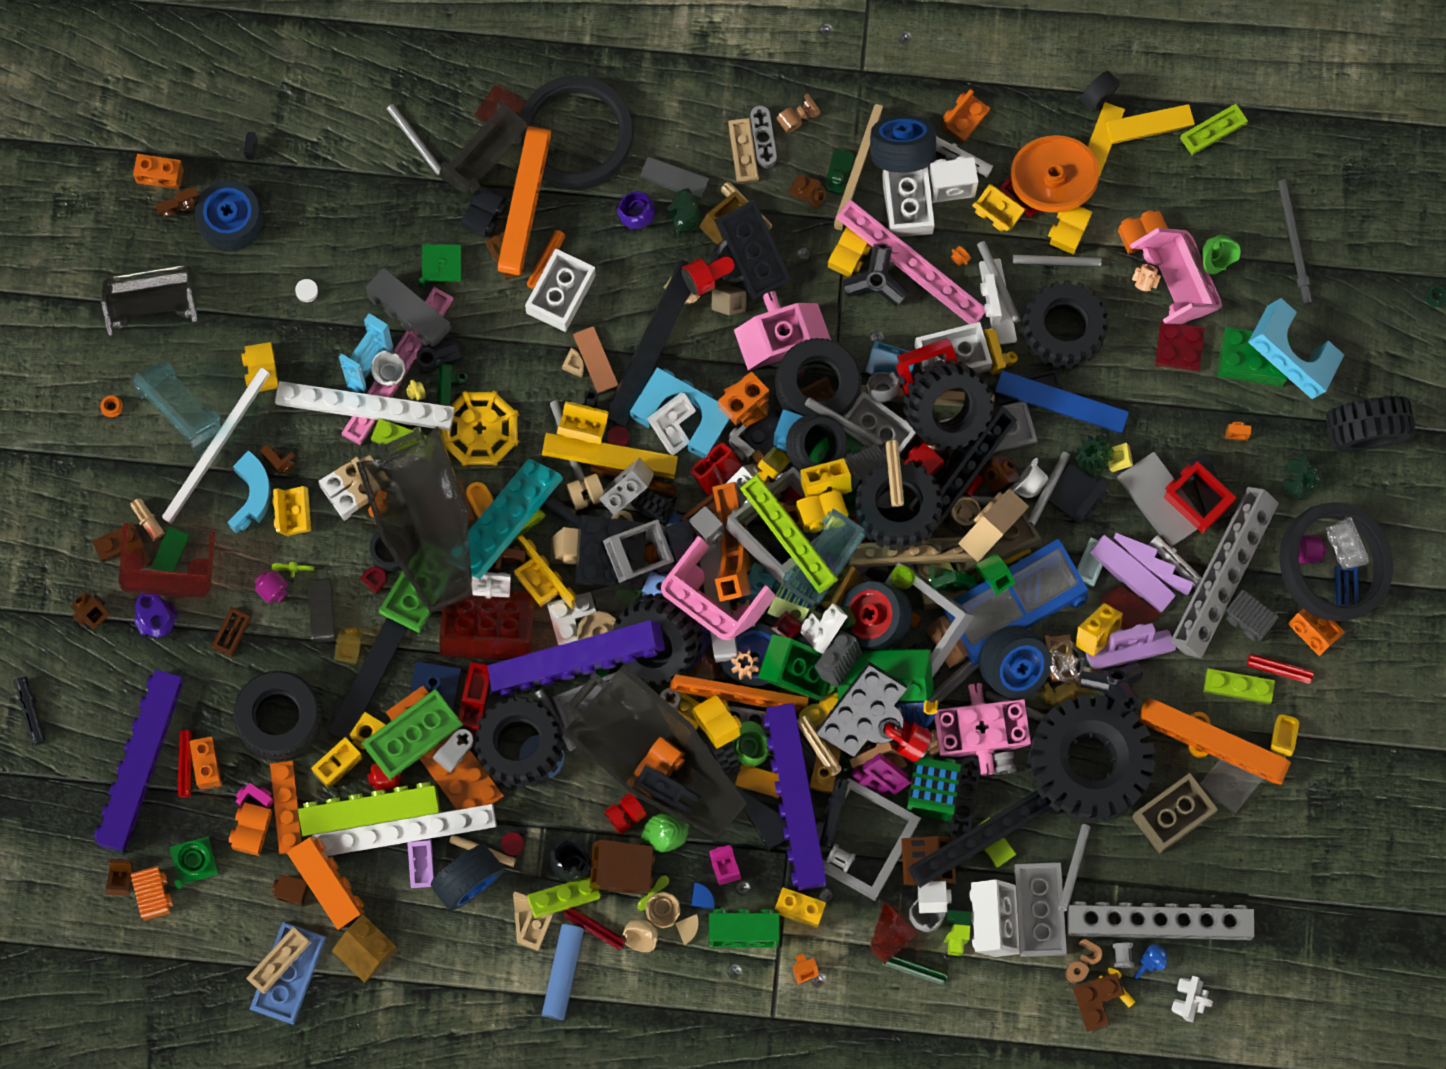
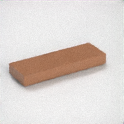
(595, 360)

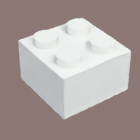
(953, 179)

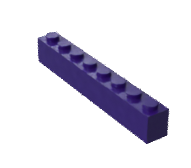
(576, 657)
(139, 762)
(795, 796)

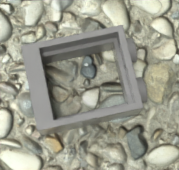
(624, 490)
(619, 559)

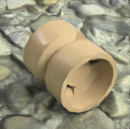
(593, 488)
(965, 512)

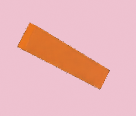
(735, 693)

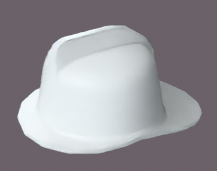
(1031, 481)

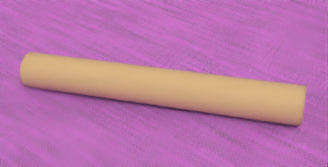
(466, 844)

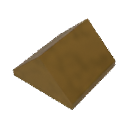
(846, 581)

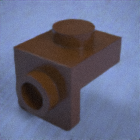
(808, 190)
(510, 555)
(119, 877)

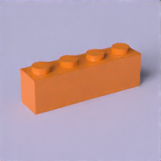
(326, 882)

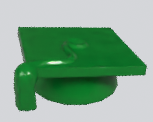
(440, 264)
(193, 861)

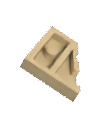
(529, 930)

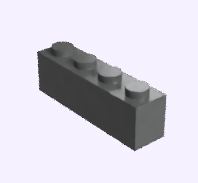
(408, 308)

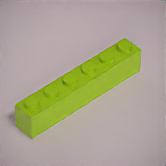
(369, 810)

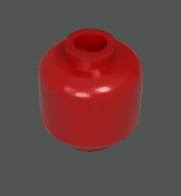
(380, 780)

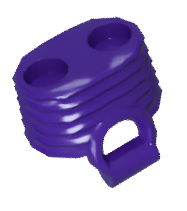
(154, 615)

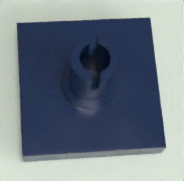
(437, 677)

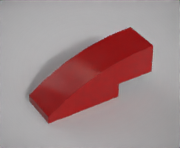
(474, 697)

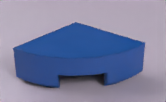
(702, 897)

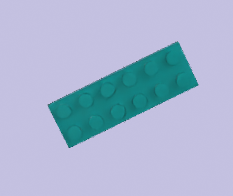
(509, 514)

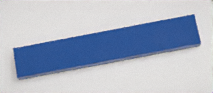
(1061, 402)

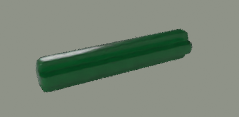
(917, 969)

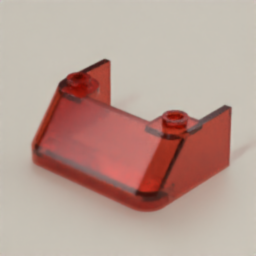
(191, 585)

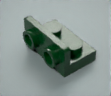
(950, 580)

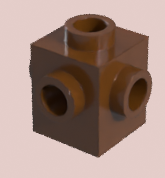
(1000, 474)
(89, 610)

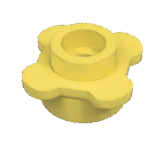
(415, 391)

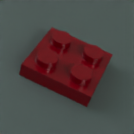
(1179, 346)

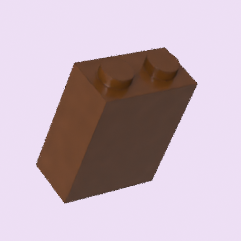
(622, 867)

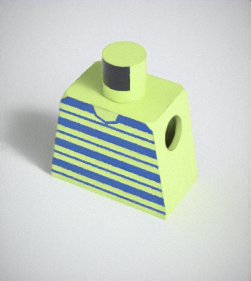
(790, 602)

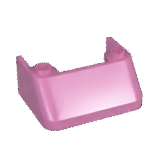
(1183, 272)
(683, 590)

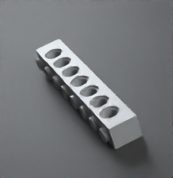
(1224, 572)
(1149, 929)

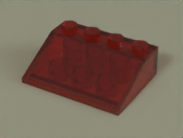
(488, 627)

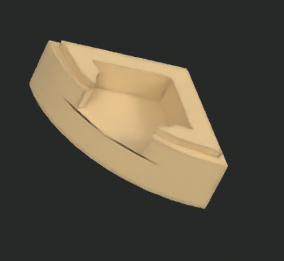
(574, 363)
(688, 928)

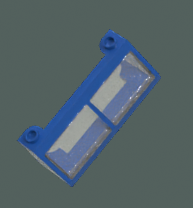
(1042, 587)

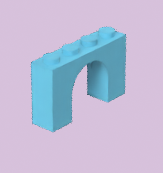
(1272, 342)
(663, 388)

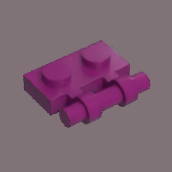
(885, 773)

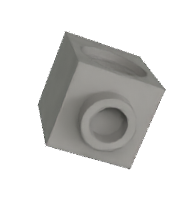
(707, 526)

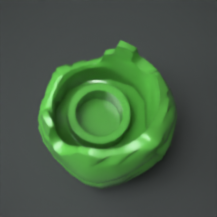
(664, 832)

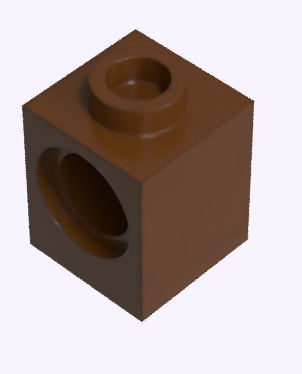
(290, 890)

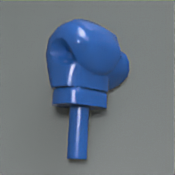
(1153, 958)

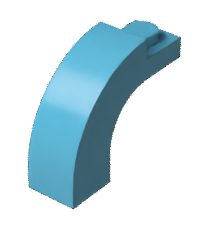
(259, 498)

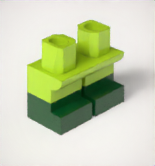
(959, 933)

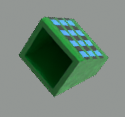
(934, 788)

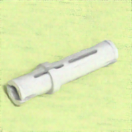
(983, 168)
(1170, 556)

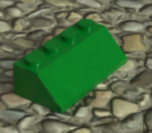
(907, 665)

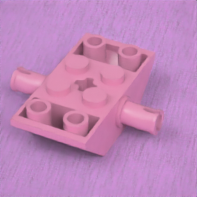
(761, 337)
(1004, 724)

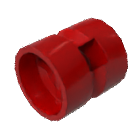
(625, 813)

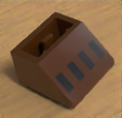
(918, 848)

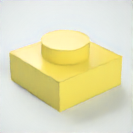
(1121, 457)

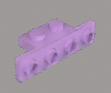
(1132, 645)

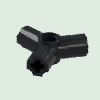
(878, 265)
(1115, 683)

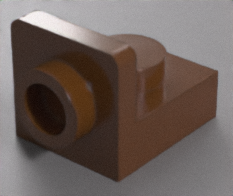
(274, 458)

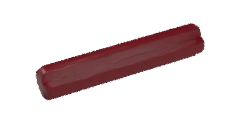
(595, 928)

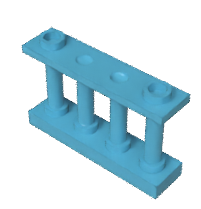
(359, 364)

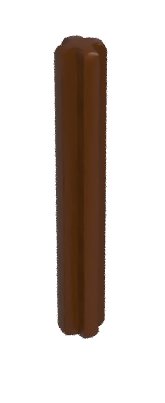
(656, 486)

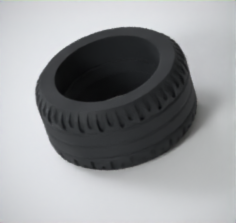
(796, 438)

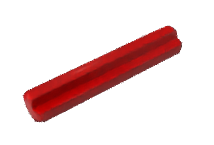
(1280, 668)
(185, 764)

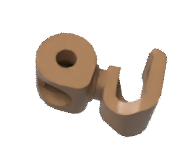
(792, 119)
(1078, 970)

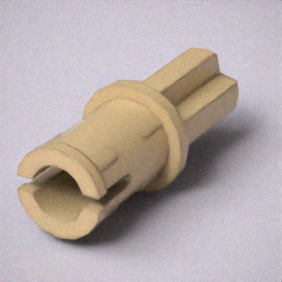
(147, 519)

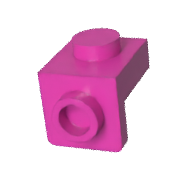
(260, 795)
(724, 864)

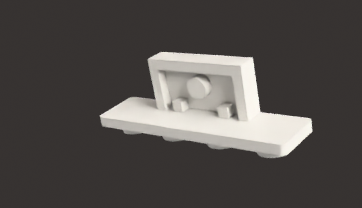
(995, 307)

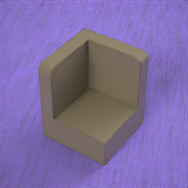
(729, 300)

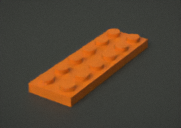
(468, 783)

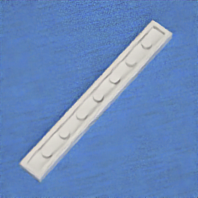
(216, 445)

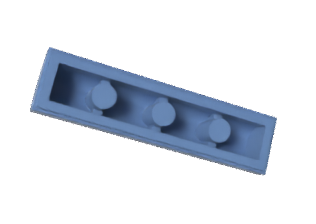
(562, 972)

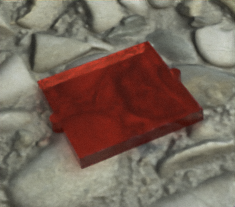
(489, 105)

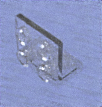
(1347, 544)

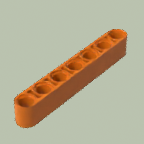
(524, 200)
(1214, 741)

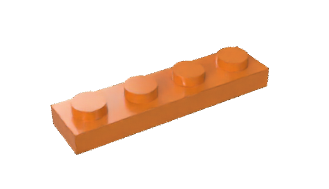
(285, 805)

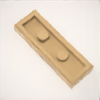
(743, 151)
(278, 960)

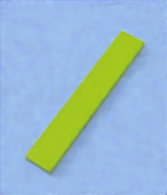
(788, 533)

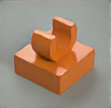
(804, 969)

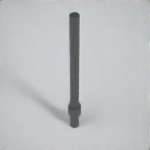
(1303, 281)

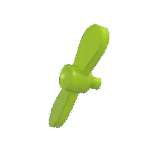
(292, 568)
(660, 884)

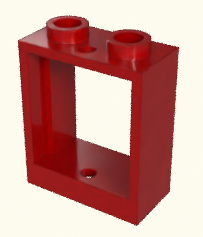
(926, 352)
(1189, 513)

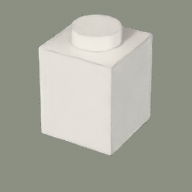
(934, 897)

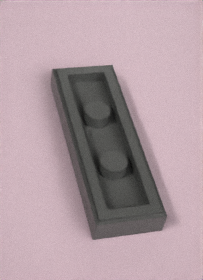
(673, 177)

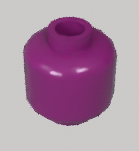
(1311, 549)
(271, 586)

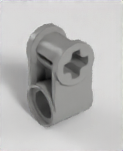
(451, 753)

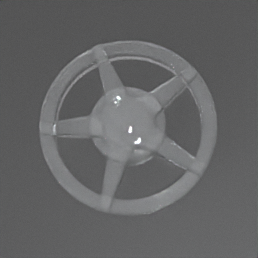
(1067, 661)

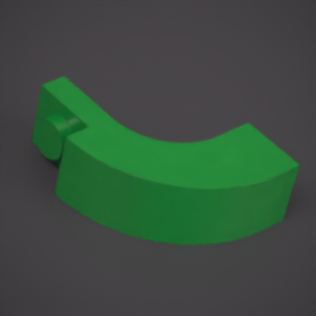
(995, 573)

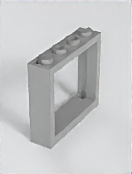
(783, 480)
(956, 629)
(913, 821)

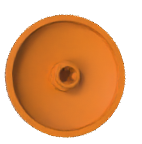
(1054, 173)

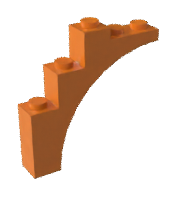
(735, 560)

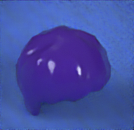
(636, 210)

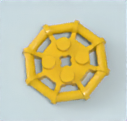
(488, 418)

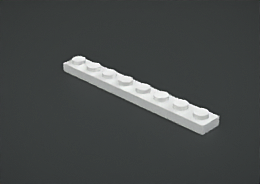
(364, 405)
(408, 830)

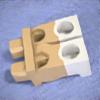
(345, 488)

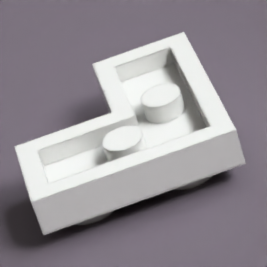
(667, 421)
(564, 618)
(822, 631)

